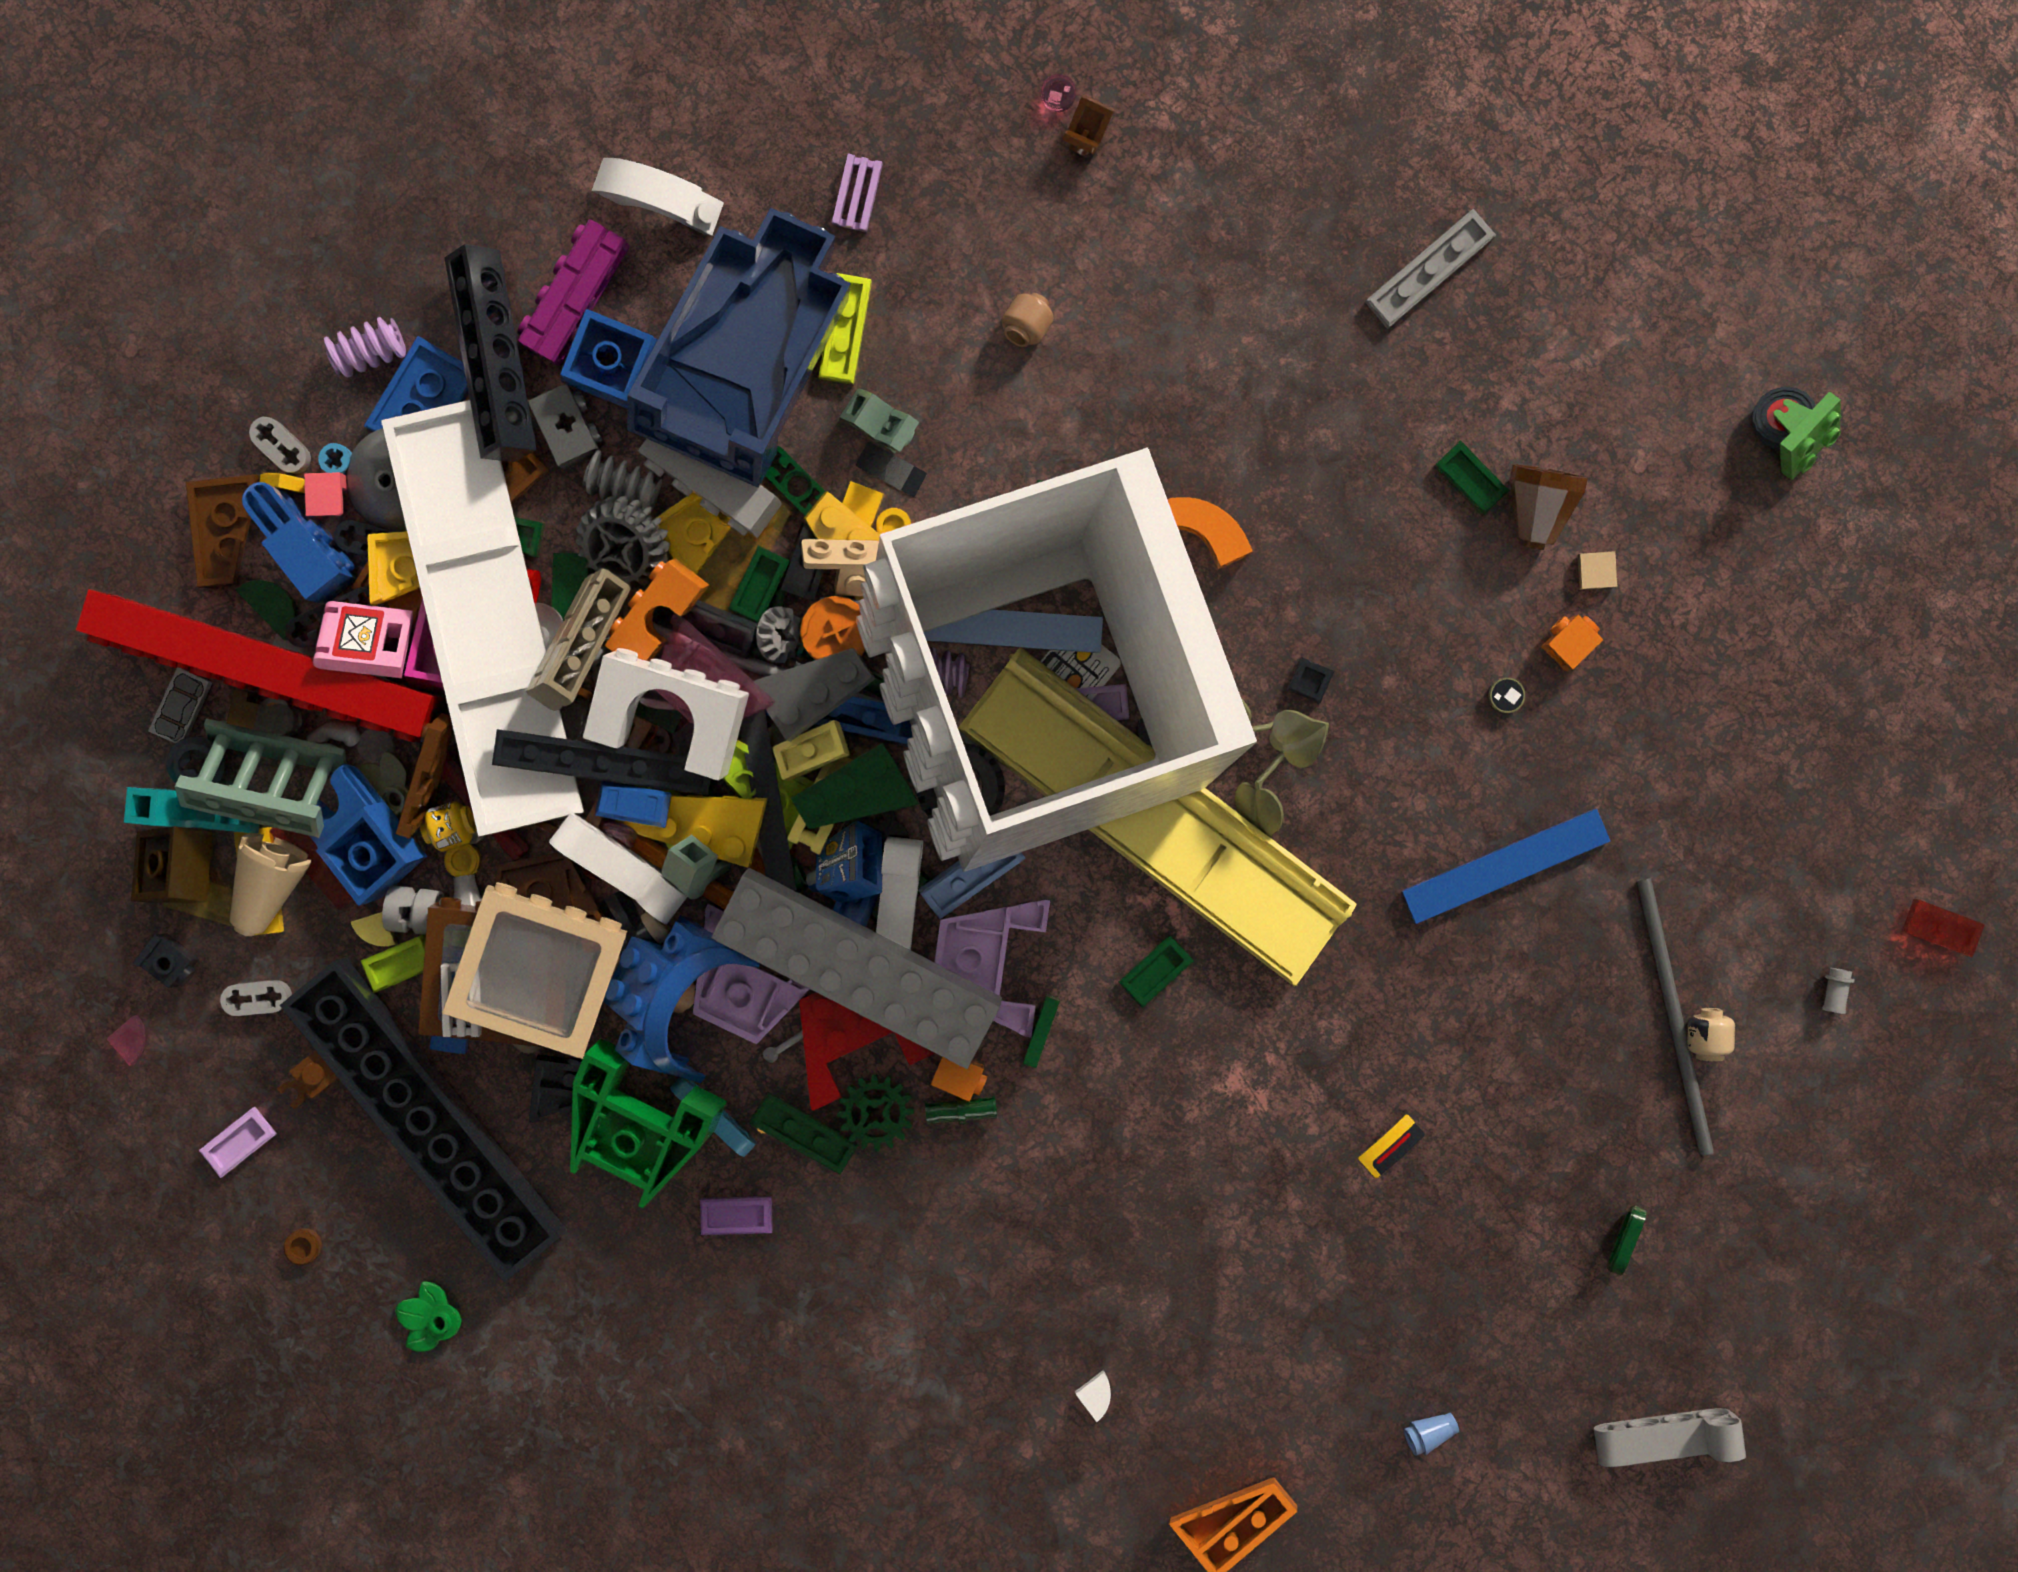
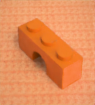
(672, 587)

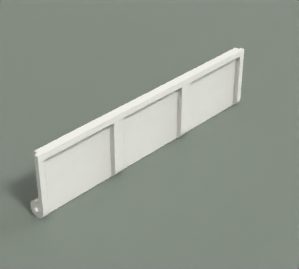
(477, 611)

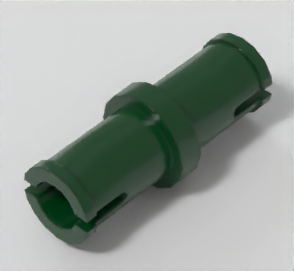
(961, 1110)

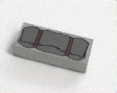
(180, 706)

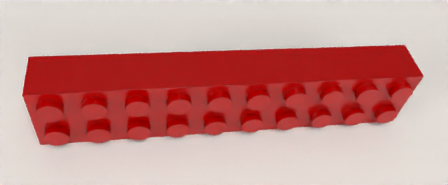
(255, 663)

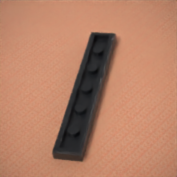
(596, 762)

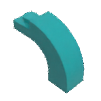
(162, 808)

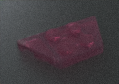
(695, 652)

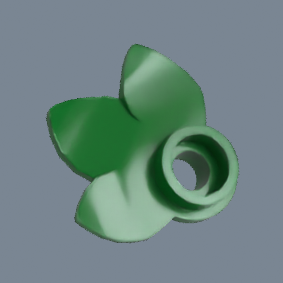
(423, 1315)

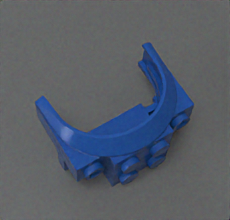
(650, 985)

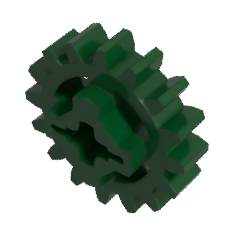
(887, 1124)

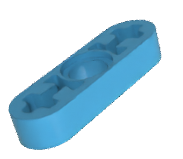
(727, 1128)

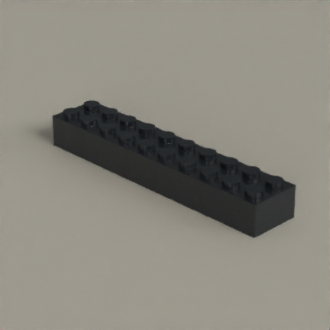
(423, 1118)

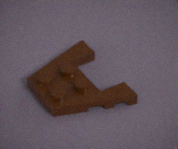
(553, 878)

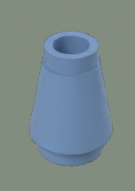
(1430, 1433)

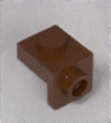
(1088, 126)

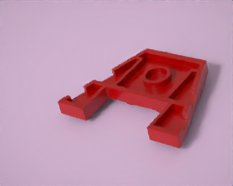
(835, 1031)

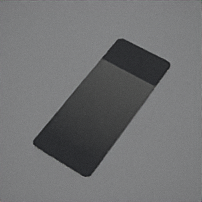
(891, 469)

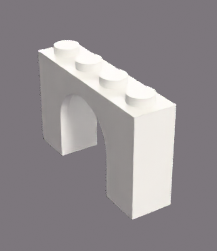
(714, 708)

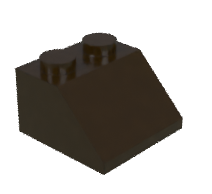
(172, 865)

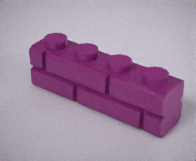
(576, 287)

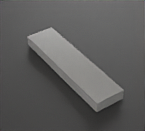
(1430, 268)

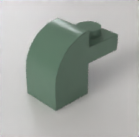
(879, 421)
(692, 867)

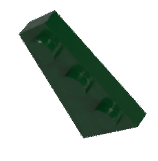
(856, 790)

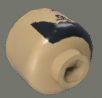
(1711, 1035)

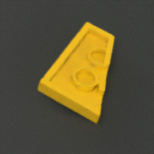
(834, 521)
(693, 531)
(390, 566)

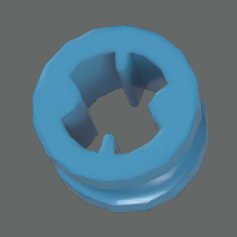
(325, 459)

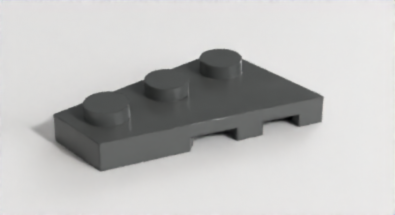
(814, 690)

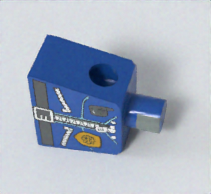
(849, 864)

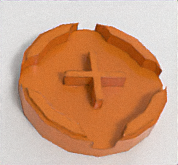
(831, 627)

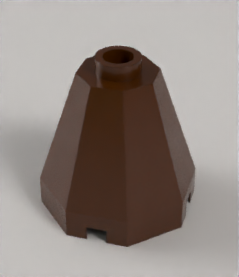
(1543, 502)

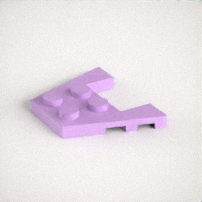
(976, 950)
(742, 996)

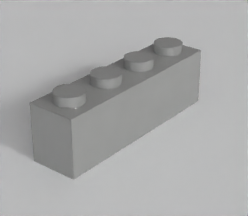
(743, 503)

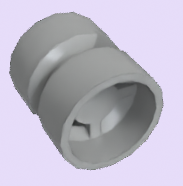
(408, 909)

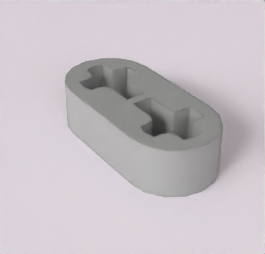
(274, 451)
(254, 989)

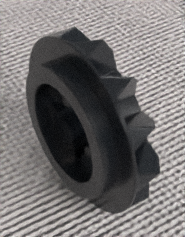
(181, 755)

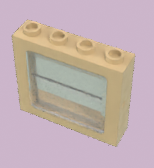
(535, 970)

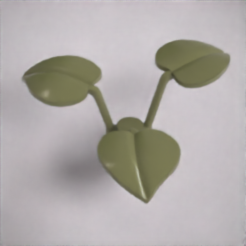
(1301, 743)

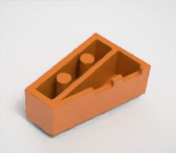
(1233, 1525)

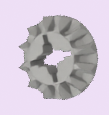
(768, 639)

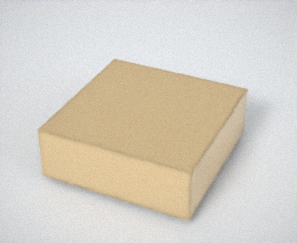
(1597, 570)

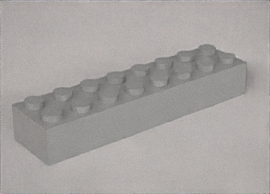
(857, 968)

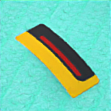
(1391, 1146)

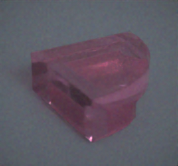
(129, 1040)

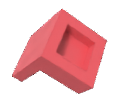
(324, 494)

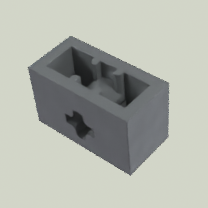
(551, 411)

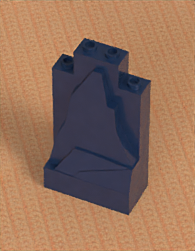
(740, 346)

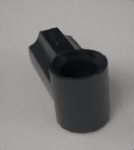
(623, 910)

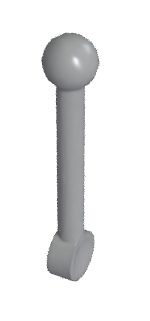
(771, 1054)

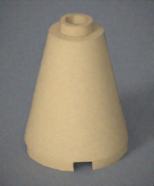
(263, 881)

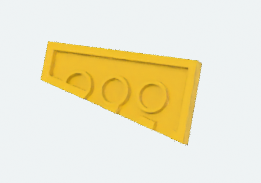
(721, 823)

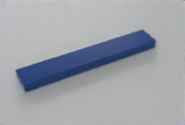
(1505, 866)

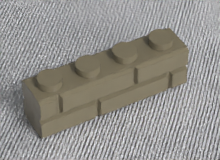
(578, 640)

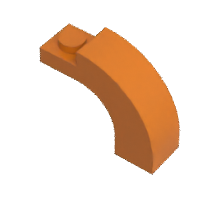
(1213, 526)

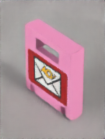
(355, 637)

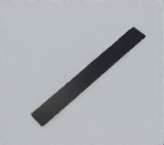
(773, 830)

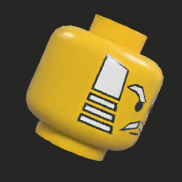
(448, 826)

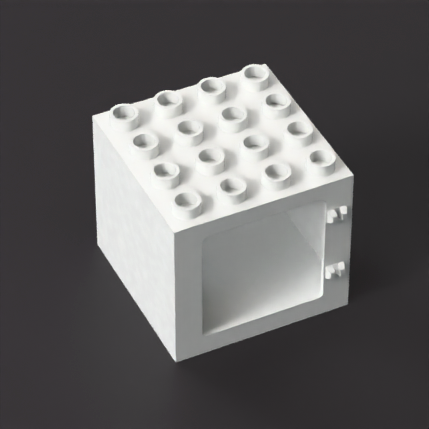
(1086, 524)

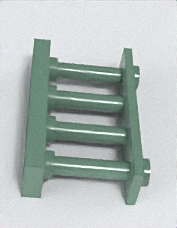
(254, 807)

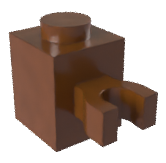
(312, 1079)

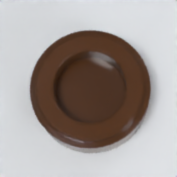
(302, 1246)

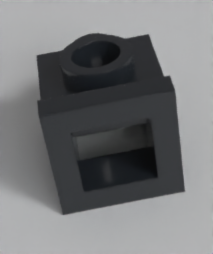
(180, 959)

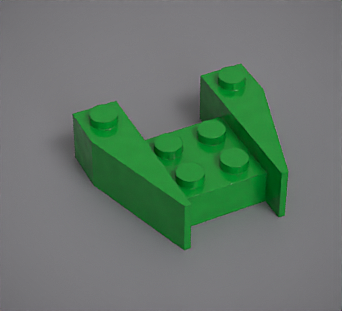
(628, 1134)

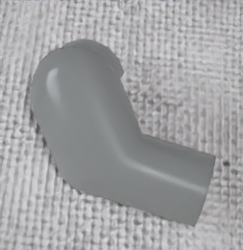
(335, 730)

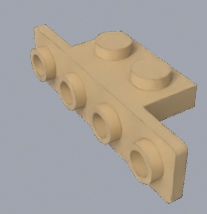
(843, 555)

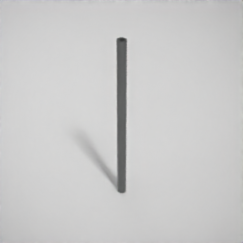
(1675, 1016)

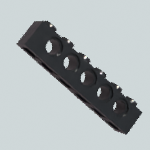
(490, 353)

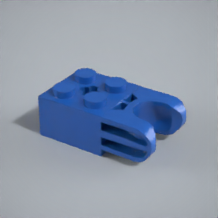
(596, 338)
(298, 544)
(362, 839)

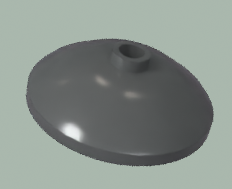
(366, 488)

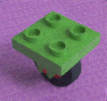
(1796, 426)

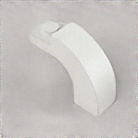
(657, 191)

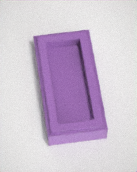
(736, 1215)

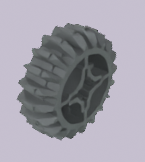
(617, 522)

